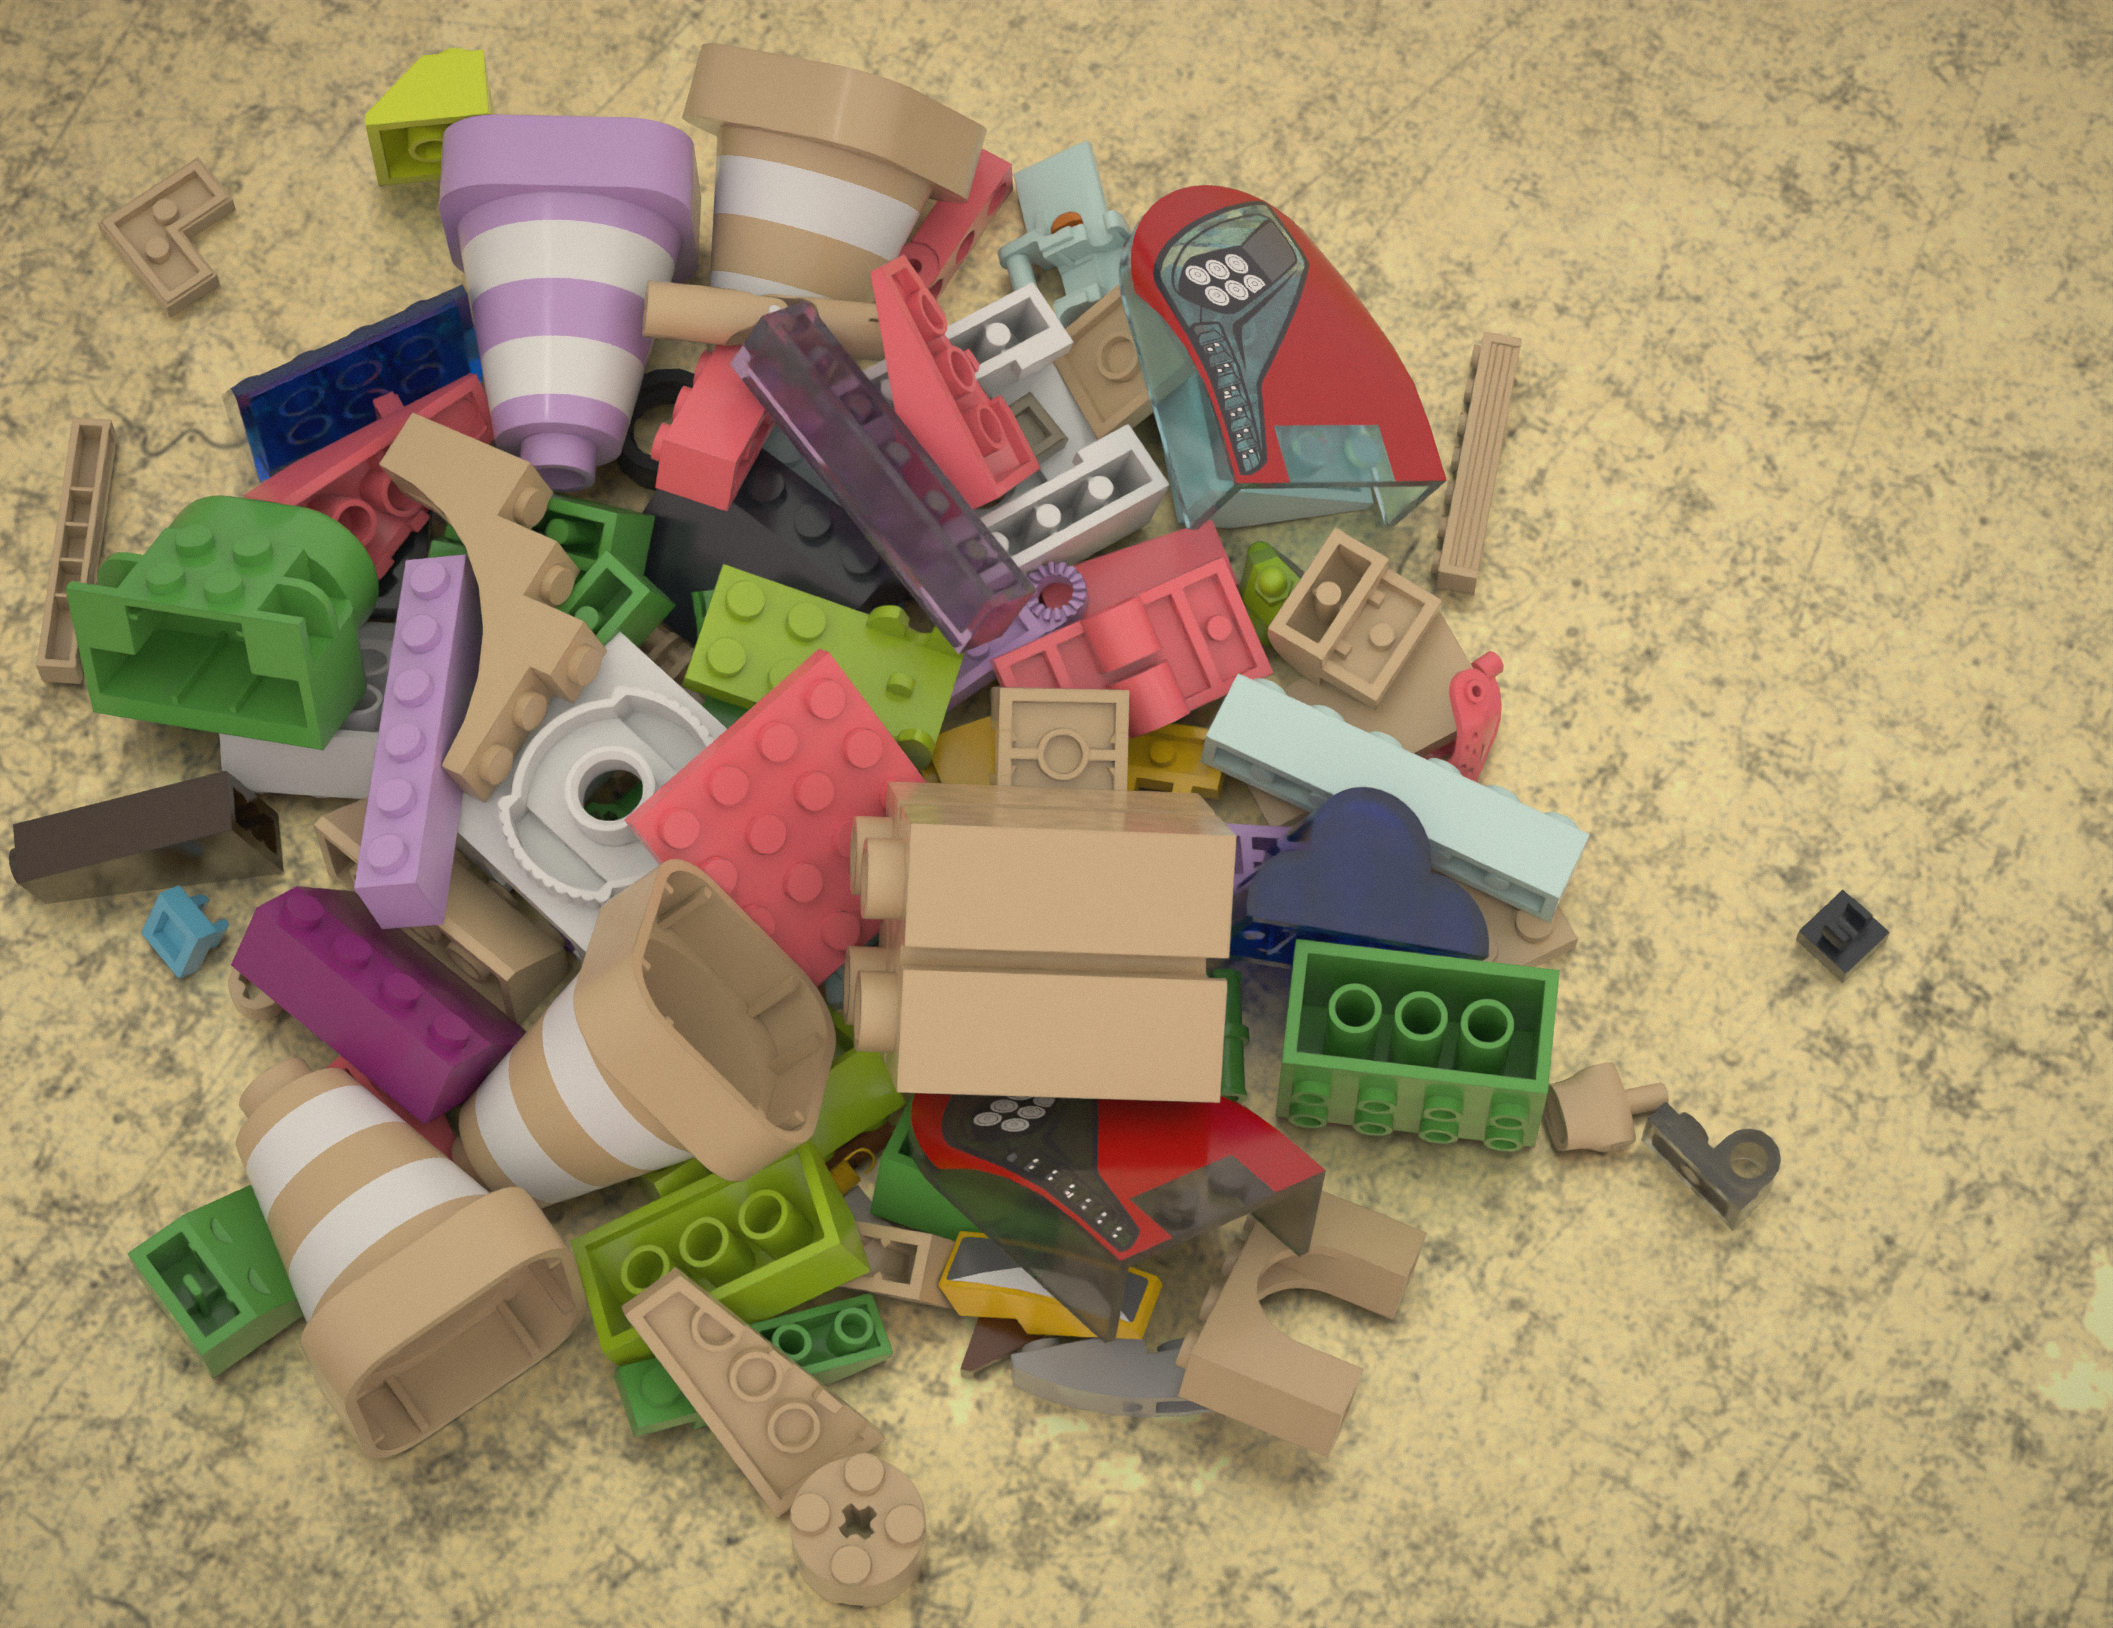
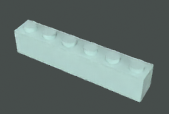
(1472, 829)

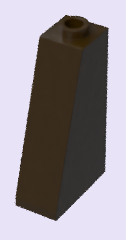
(149, 841)

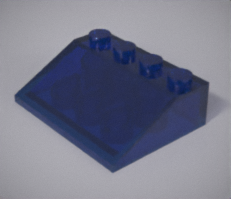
(333, 388)

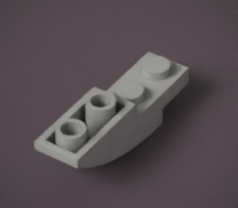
(1105, 1377)

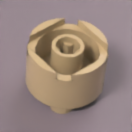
(860, 1493)

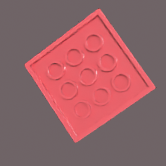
(776, 810)

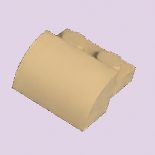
(1352, 620)

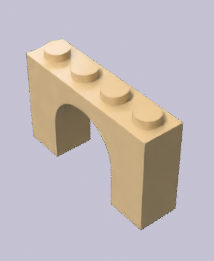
(1259, 1373)

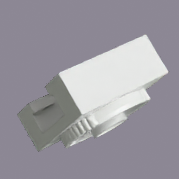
(1084, 492)
(535, 821)

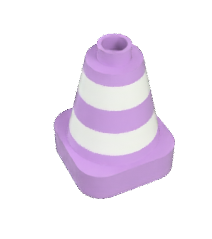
(556, 255)

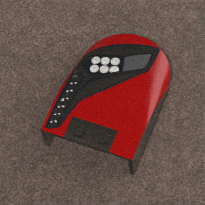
(1108, 1182)

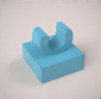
(182, 931)

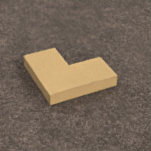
(156, 231)

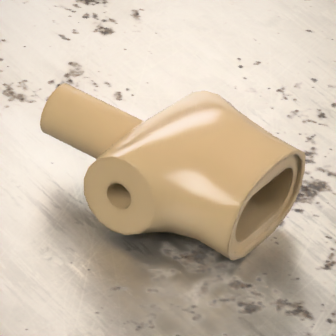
(1596, 1109)

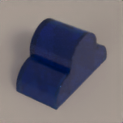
(1355, 879)

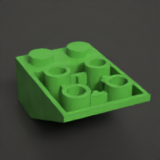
(219, 1279)

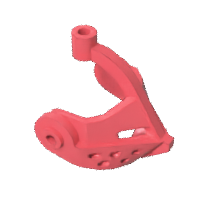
(1475, 708)

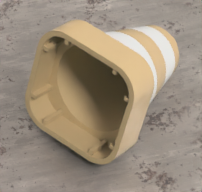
(820, 169)
(658, 1052)
(401, 1262)

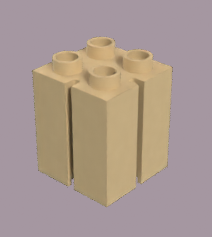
(1042, 941)

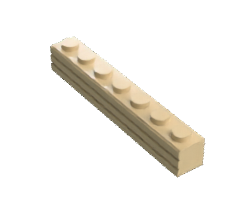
(1476, 463)
(76, 543)

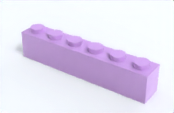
(411, 798)

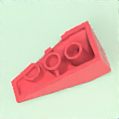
(938, 392)
(354, 488)

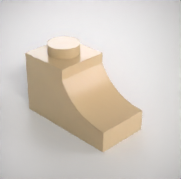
(903, 1264)

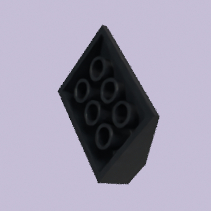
(773, 530)

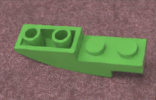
(823, 1340)

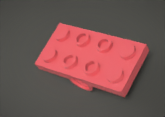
(1164, 645)

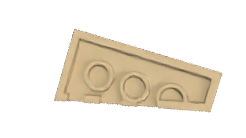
(748, 1392)

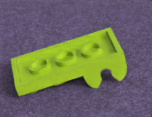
(766, 630)

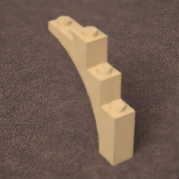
(521, 578)

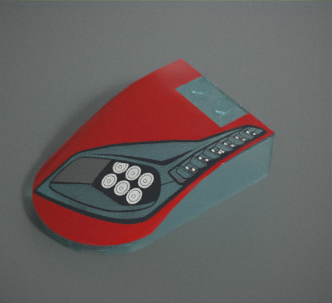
(1266, 360)

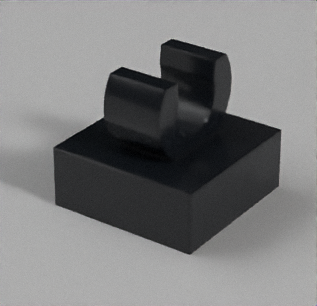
(1842, 935)

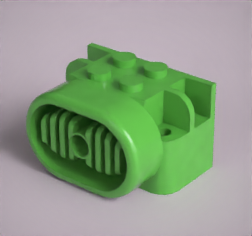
(231, 623)

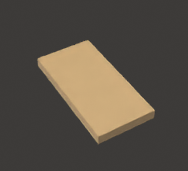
(1412, 710)

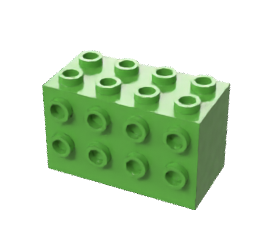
(1417, 1045)

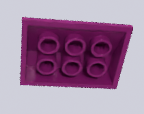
(375, 998)

